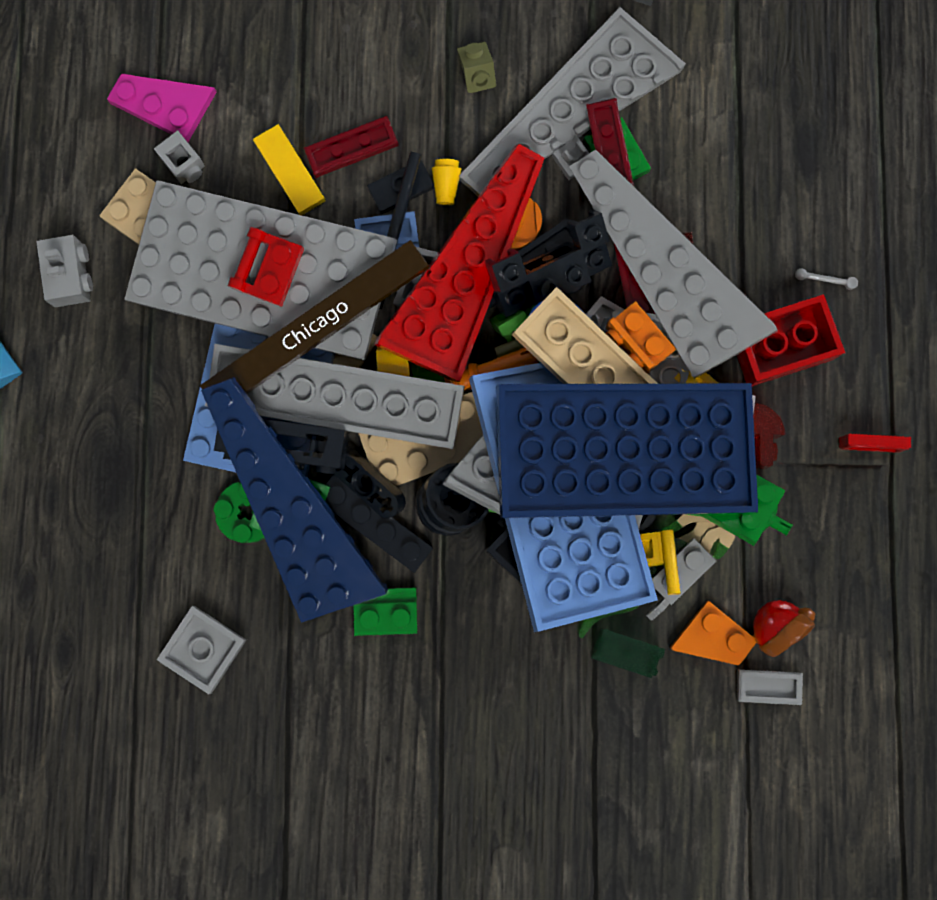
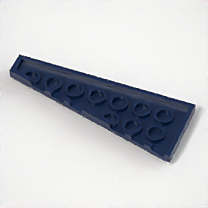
(306, 541)

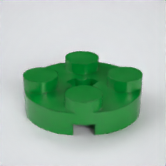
(228, 517)

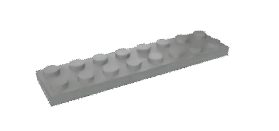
(355, 399)

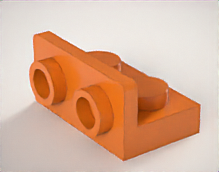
(639, 337)

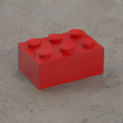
(802, 341)

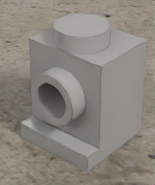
(173, 152)

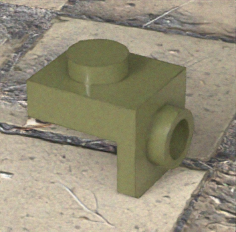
(477, 67)

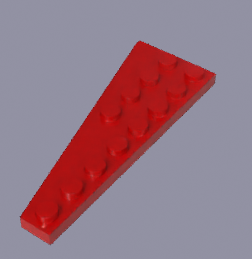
(450, 300)

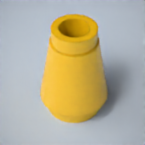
(446, 180)

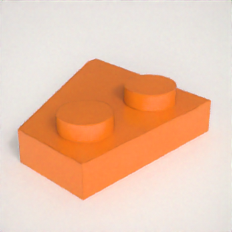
(714, 637)

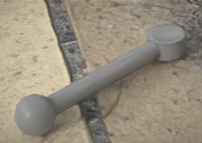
(849, 283)

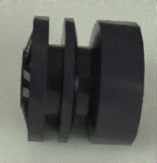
(443, 518)

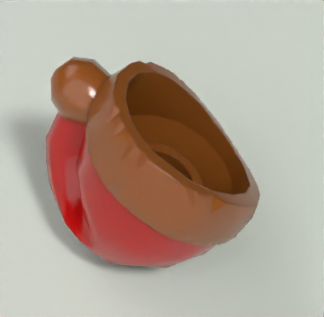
(781, 625)

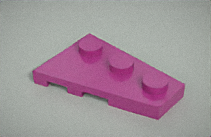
(162, 102)

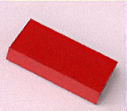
(875, 443)

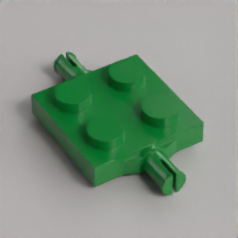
(751, 525)

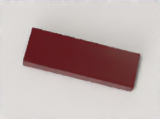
(351, 146)

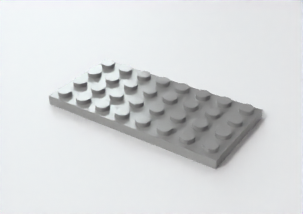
(197, 242)

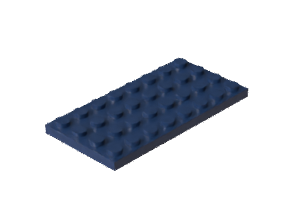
(625, 449)

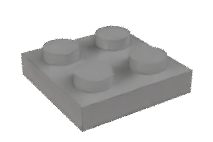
(201, 649)

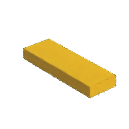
(289, 170)

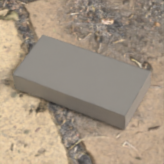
(769, 687)

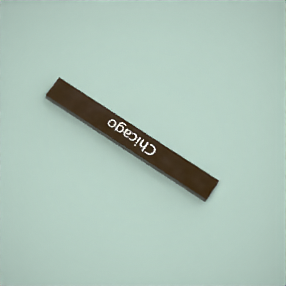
(324, 319)

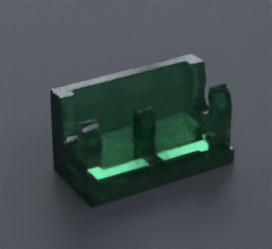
(627, 653)

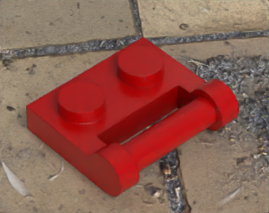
(275, 271)

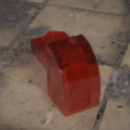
(766, 428)

